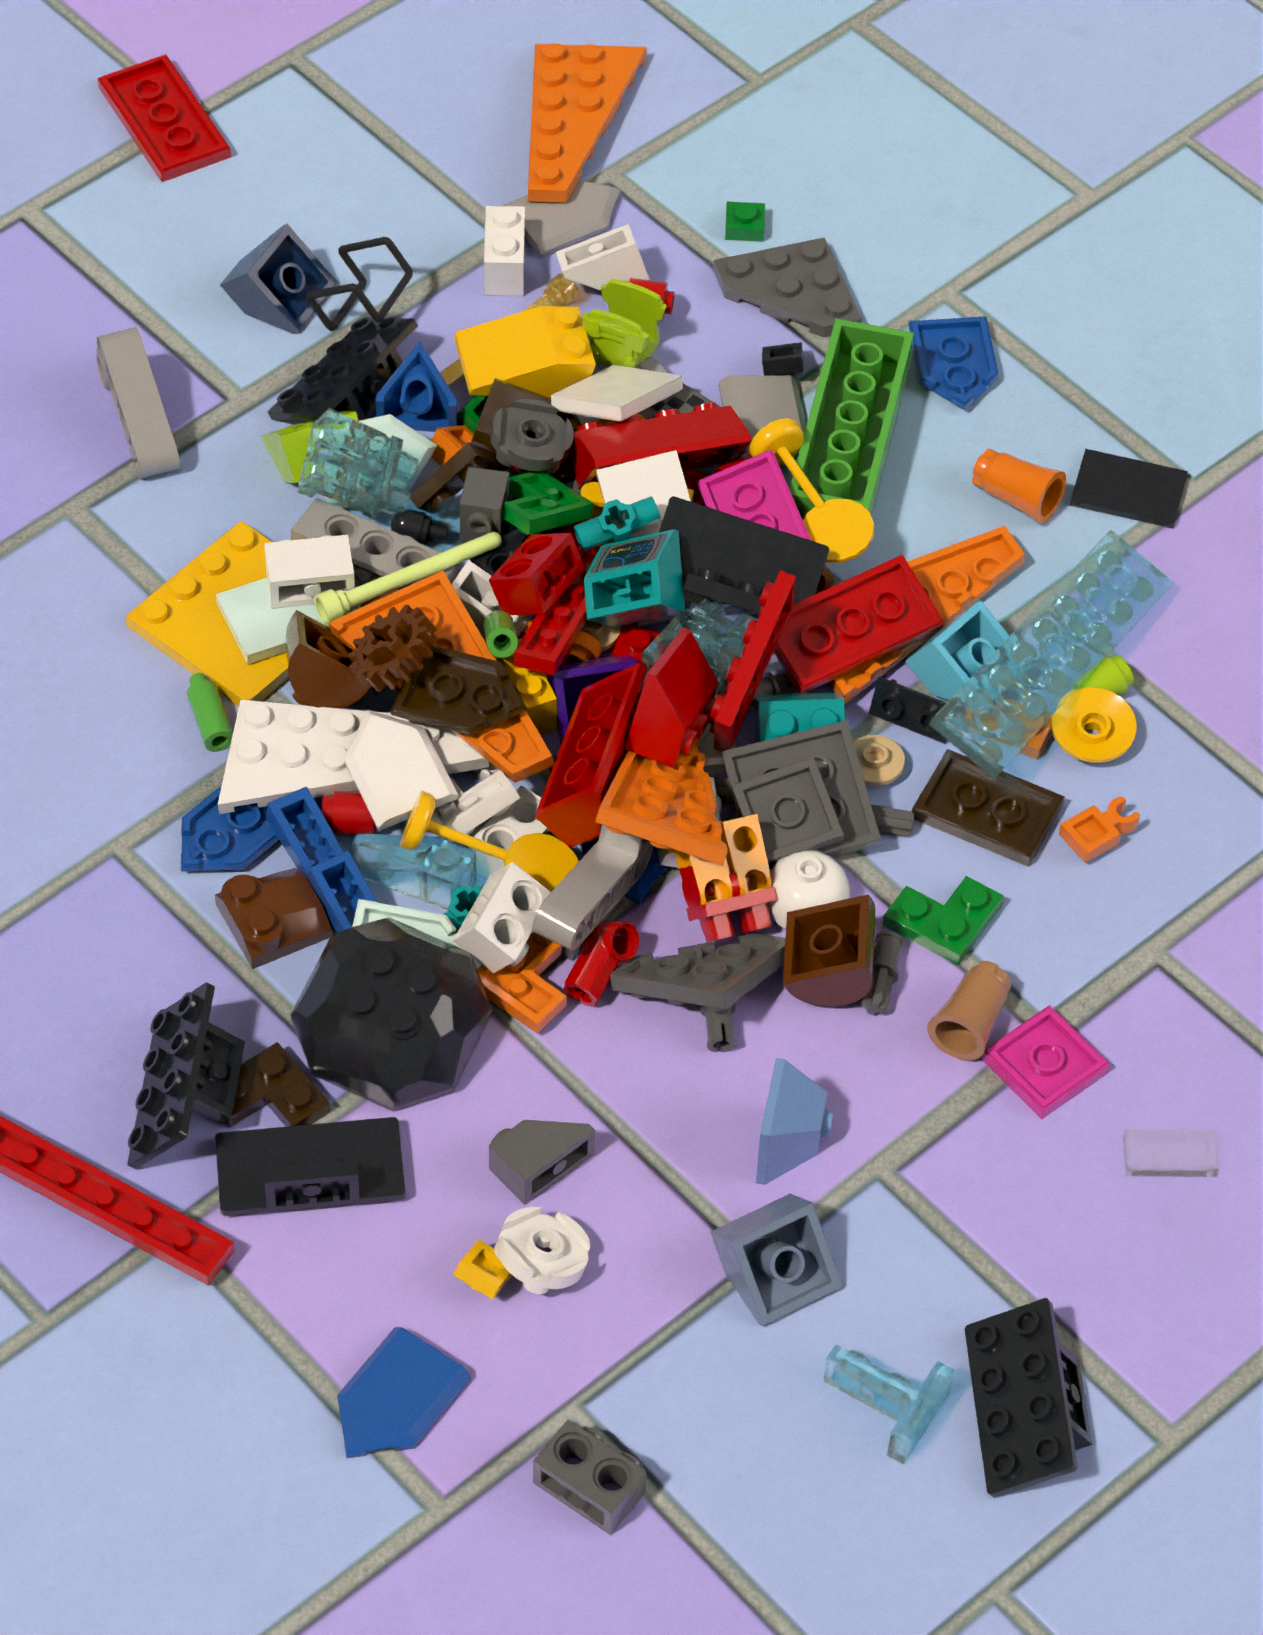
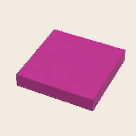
(1045, 1062)

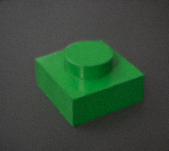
(745, 221)

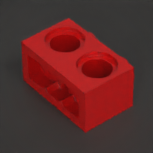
(537, 574)

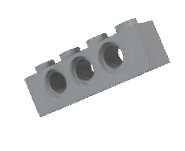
(372, 547)

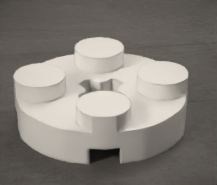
(536, 1267)

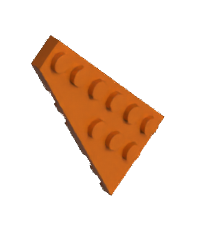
(572, 106)
(954, 582)
(510, 745)
(665, 805)

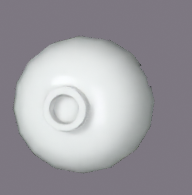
(804, 882)

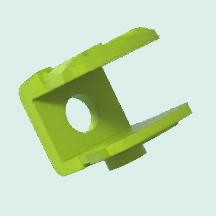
(629, 328)

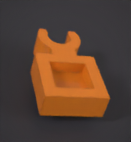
(1097, 832)

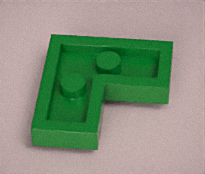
(543, 503)
(945, 928)

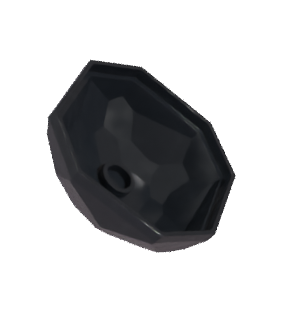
(391, 1014)

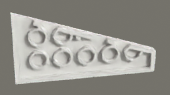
(298, 746)

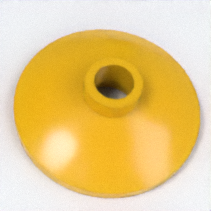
(1098, 711)

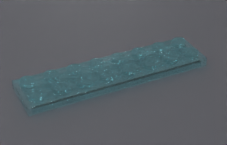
(1051, 654)

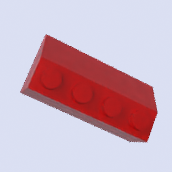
(700, 437)
(590, 756)

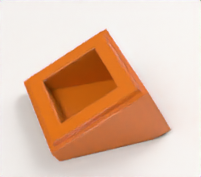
(449, 442)

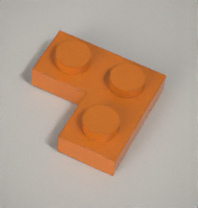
(521, 989)

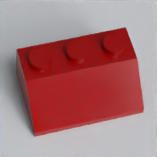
(674, 703)

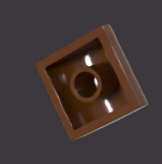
(319, 665)
(830, 952)

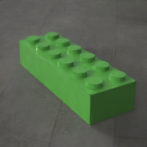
(853, 413)

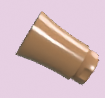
(969, 1014)

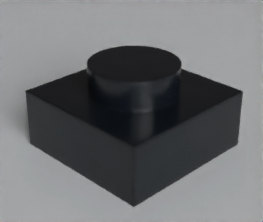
(783, 359)

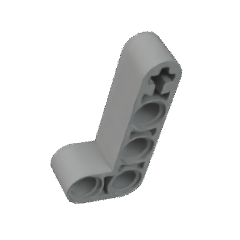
(128, 374)
(592, 888)

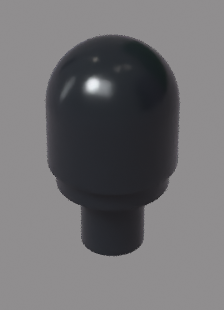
(418, 526)

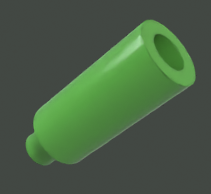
(500, 634)
(209, 713)

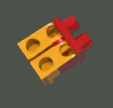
(737, 885)

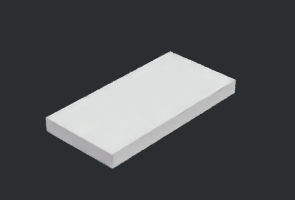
(646, 477)

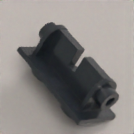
(906, 708)

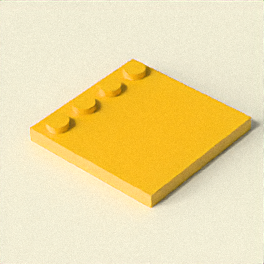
(190, 629)

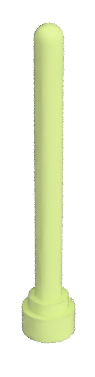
(336, 604)

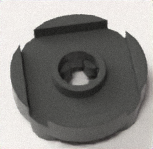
(531, 454)

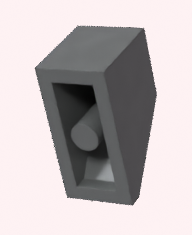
(538, 1154)

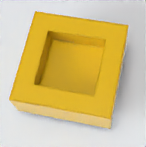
(482, 1270)

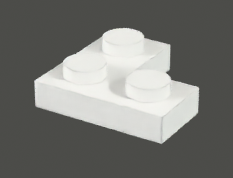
(481, 802)

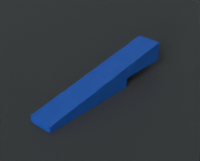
(319, 856)

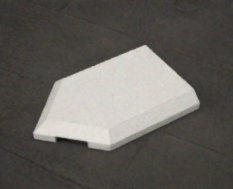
(392, 766)

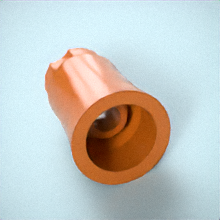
(1020, 483)

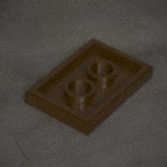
(993, 814)

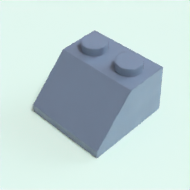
(777, 1258)

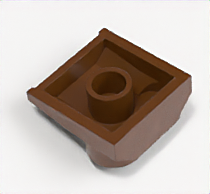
(272, 915)

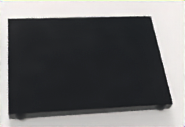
(1129, 488)

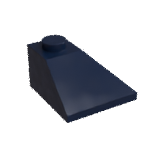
(275, 280)

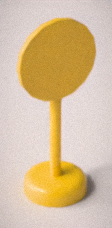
(836, 523)
(537, 854)

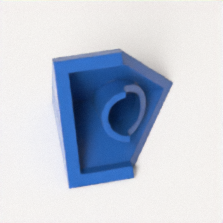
(418, 394)

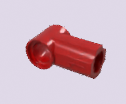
(599, 958)

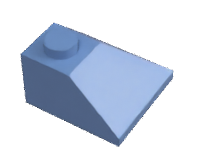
(791, 1122)

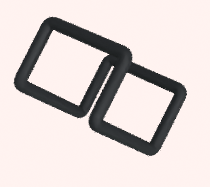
(358, 289)

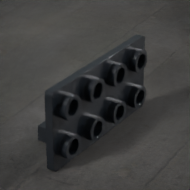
(348, 373)
(737, 557)
(185, 1070)
(309, 1166)
(1025, 1398)

